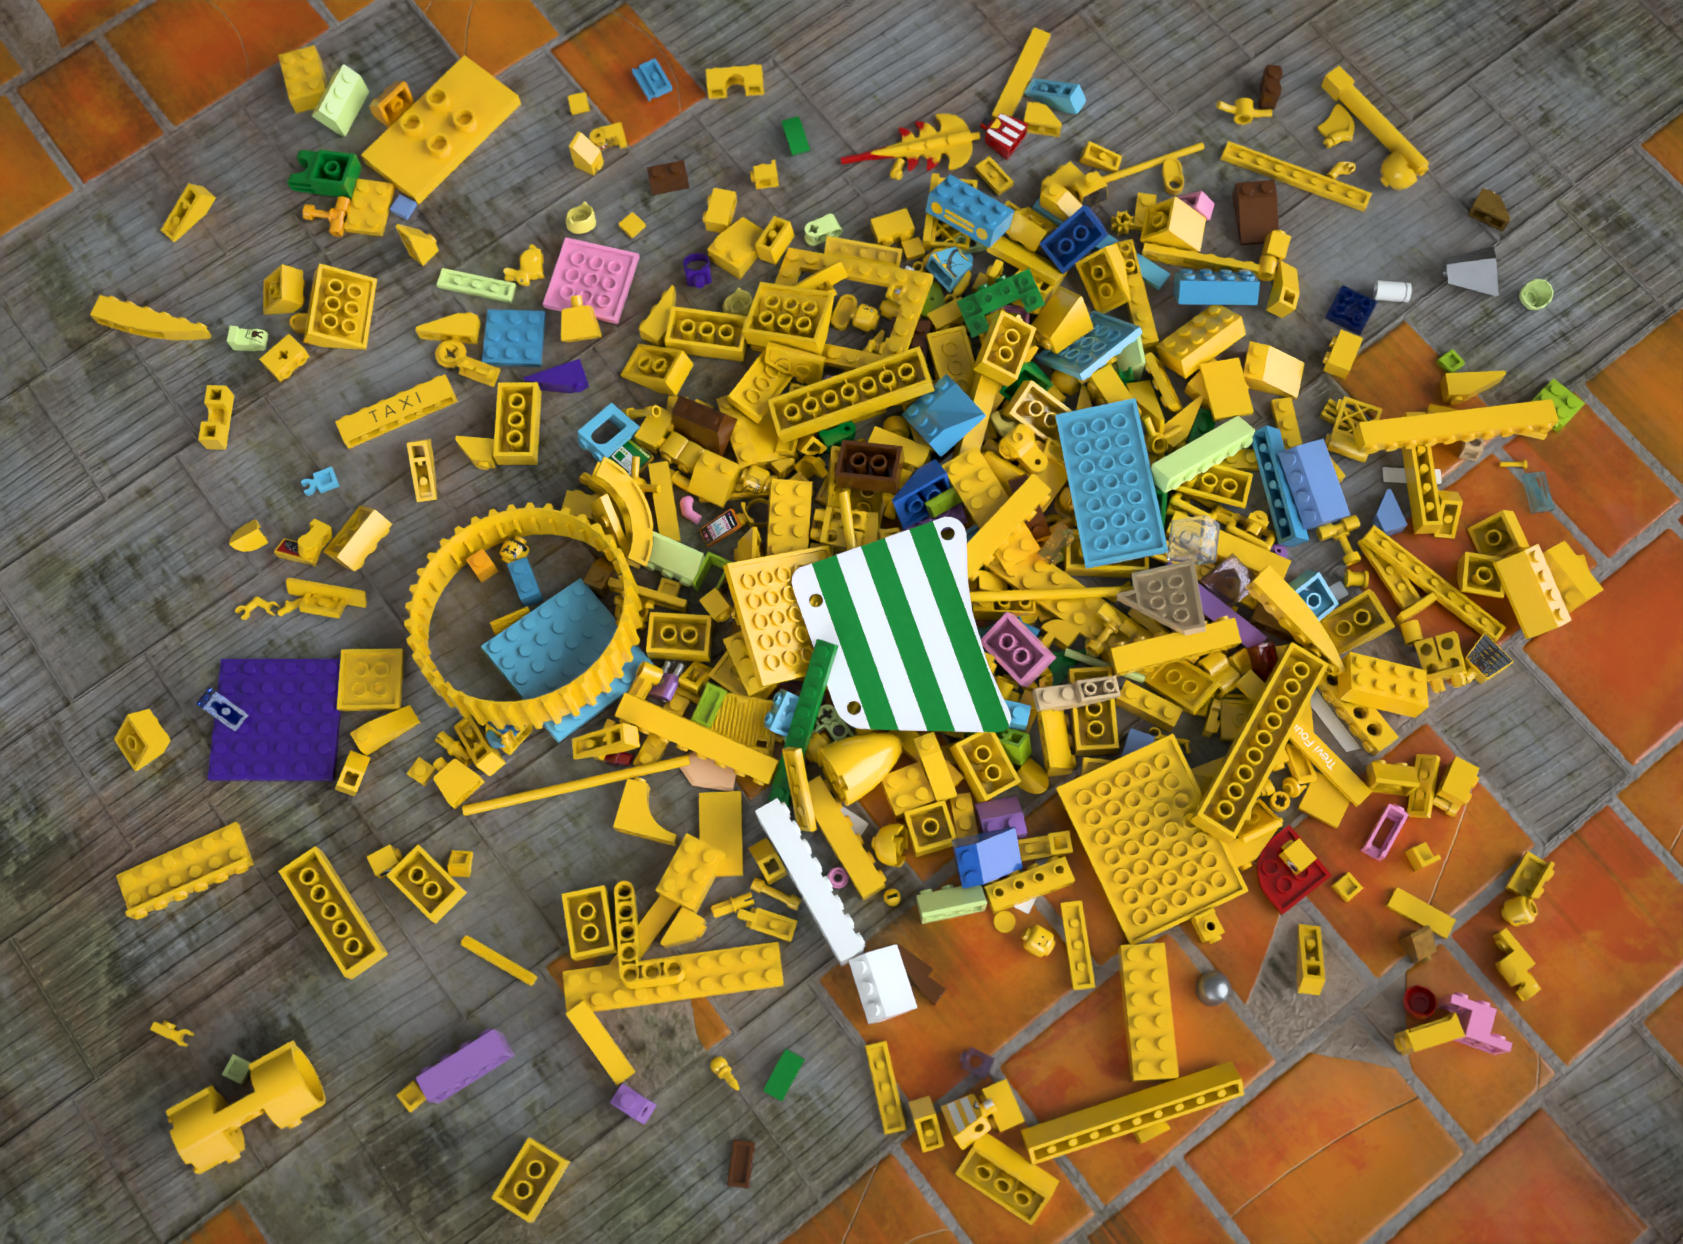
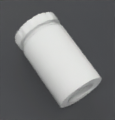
(1392, 291)

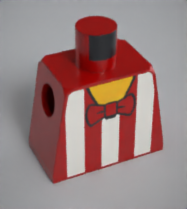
(1004, 134)

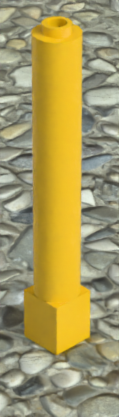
(1340, 87)

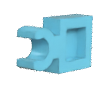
(323, 481)

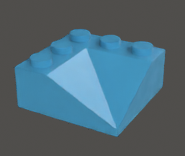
(943, 415)

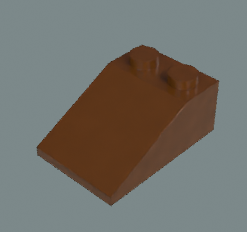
(1255, 210)

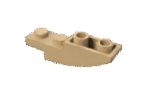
(1077, 694)

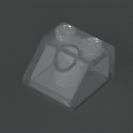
(1194, 540)

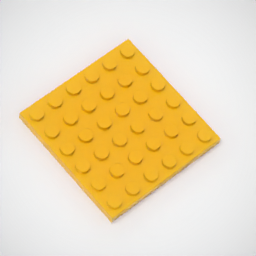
(771, 614)

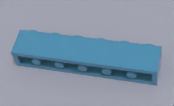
(1284, 513)

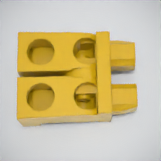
(833, 531)
(1445, 667)

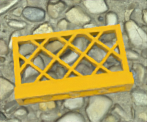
(931, 224)

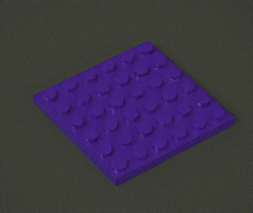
(288, 725)

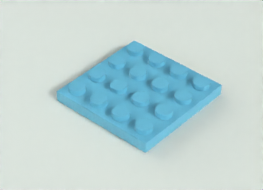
(1094, 348)

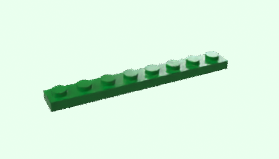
(805, 713)

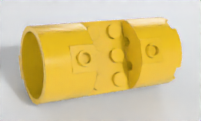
(209, 1128)

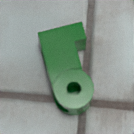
(834, 437)

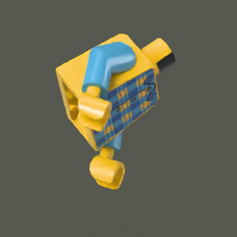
(508, 738)

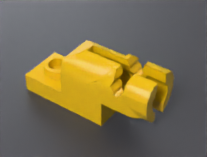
(1515, 965)

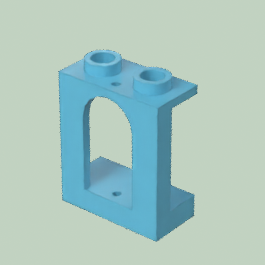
(620, 420)

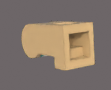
(1472, 449)

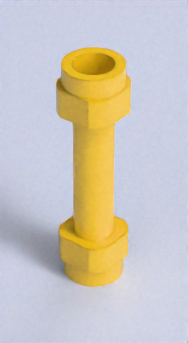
(650, 412)
(792, 901)

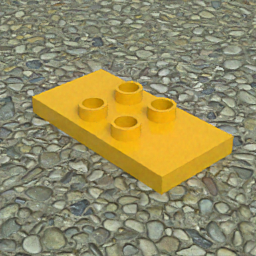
(441, 129)

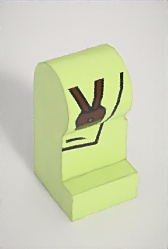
(247, 339)

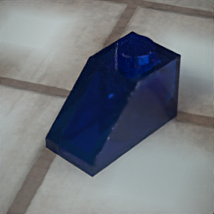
(222, 709)

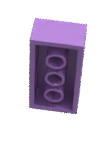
(464, 1066)

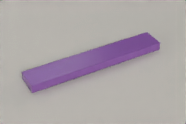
(1215, 608)

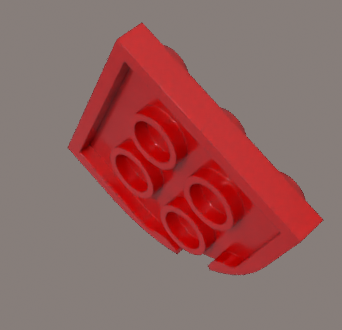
(1279, 881)

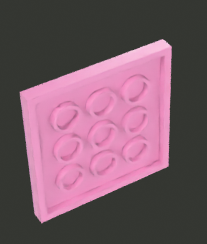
(595, 273)

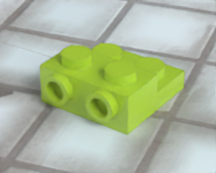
(1564, 401)

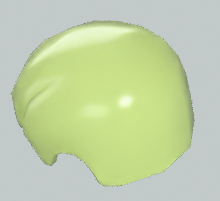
(1536, 294)

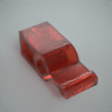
(1263, 659)

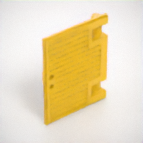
(745, 721)

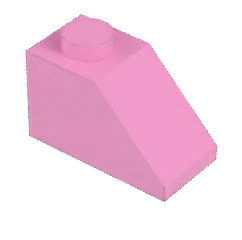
(1198, 202)

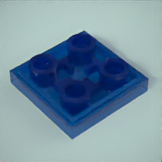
(1351, 310)

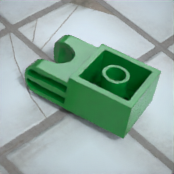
(326, 173)

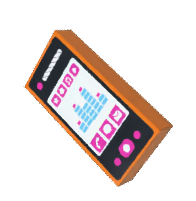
(720, 528)

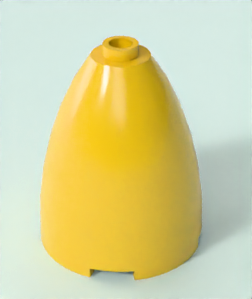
(858, 763)

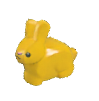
(531, 267)

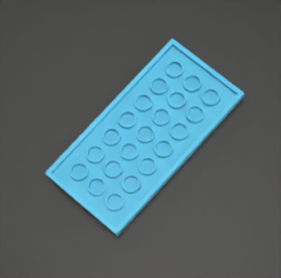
(1111, 483)

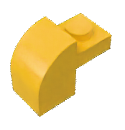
(1060, 633)

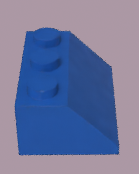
(1074, 238)

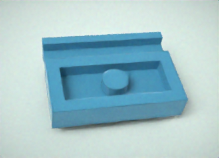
(652, 79)

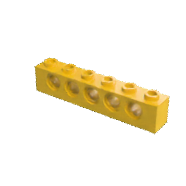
(1371, 718)

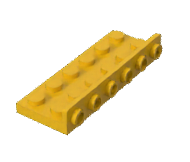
(184, 871)

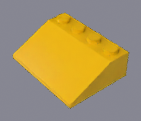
(339, 309)
(789, 317)
(752, 441)
(748, 547)

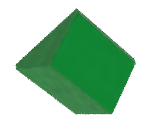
(1029, 371)

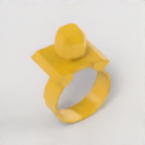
(743, 518)

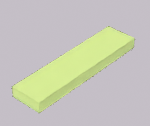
(476, 285)

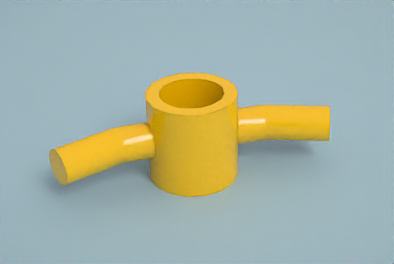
(1243, 110)

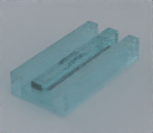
(1530, 493)

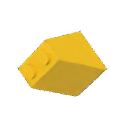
(1173, 225)
(1062, 321)

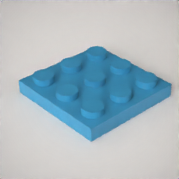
(514, 338)

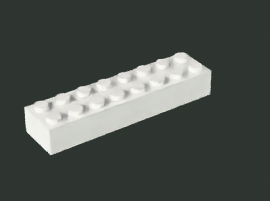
(810, 883)

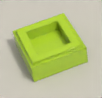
(1450, 362)

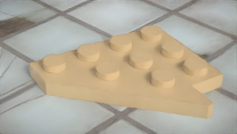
(1168, 596)

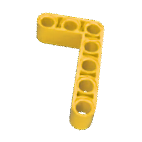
(631, 944)

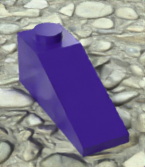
(562, 378)

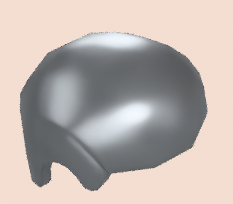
(1213, 988)

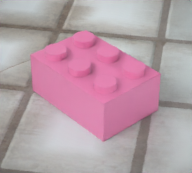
(1017, 649)

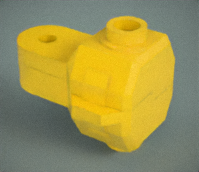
(1021, 447)

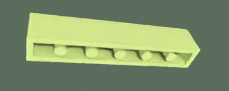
(1202, 454)

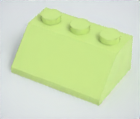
(341, 100)
(674, 559)
(950, 902)

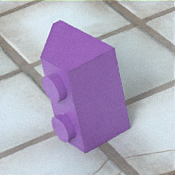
(1001, 815)

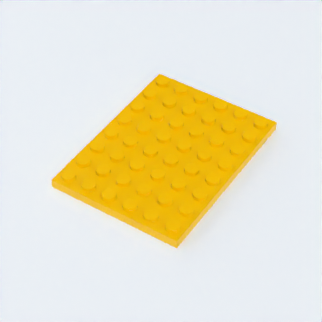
(1141, 840)

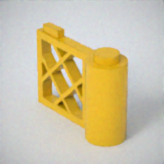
(1342, 441)

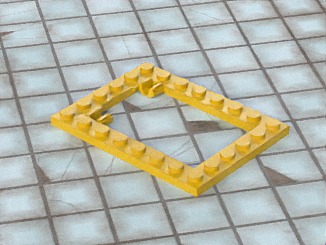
(912, 297)

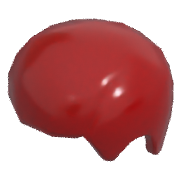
(1419, 1002)

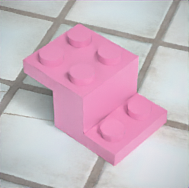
(1477, 1022)

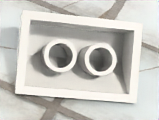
(882, 984)

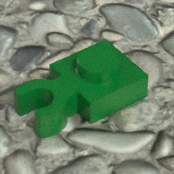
(1126, 376)

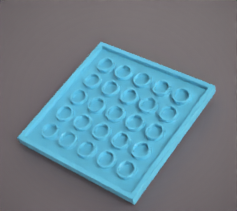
(558, 646)

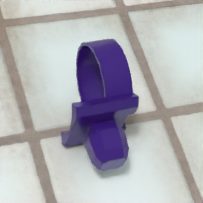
(697, 277)

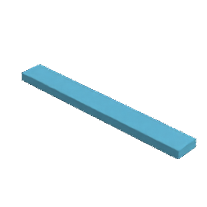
(1151, 273)

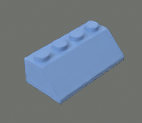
(1314, 484)

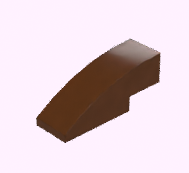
(919, 973)

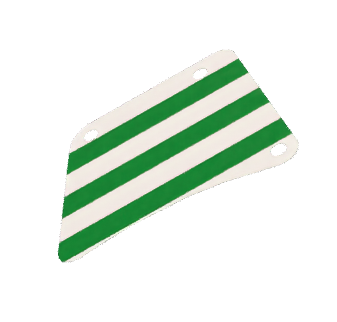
(903, 633)

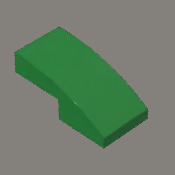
(795, 136)
(784, 1075)

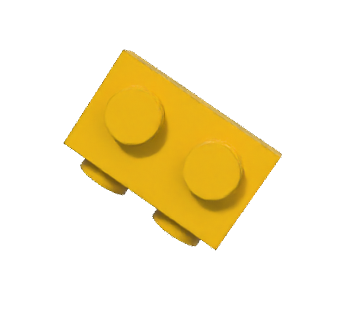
(1530, 876)

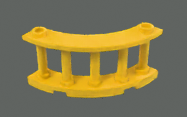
(632, 506)

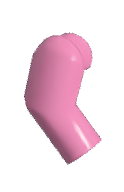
(687, 510)

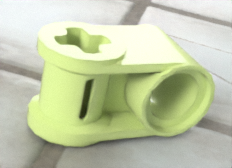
(821, 229)

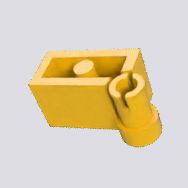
(1455, 786)

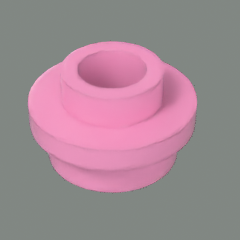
(838, 871)

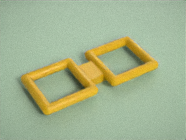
(1224, 516)

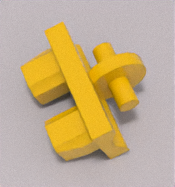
(1256, 524)

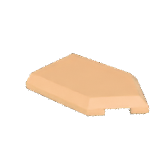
(708, 775)

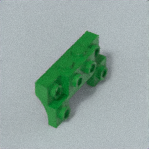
(998, 295)

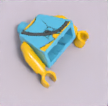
(949, 268)

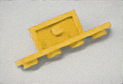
(825, 278)
(325, 598)

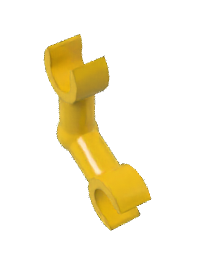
(256, 601)

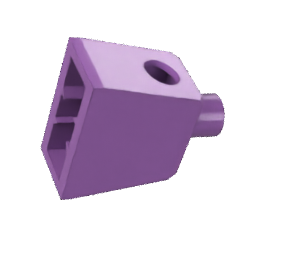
(632, 1103)

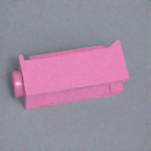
(1394, 813)

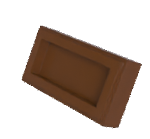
(741, 1164)

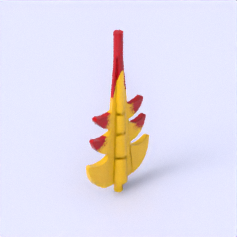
(952, 139)

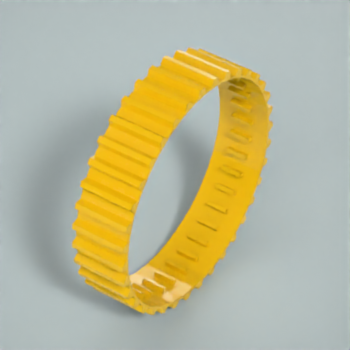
(485, 534)

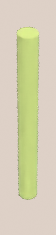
(1099, 663)

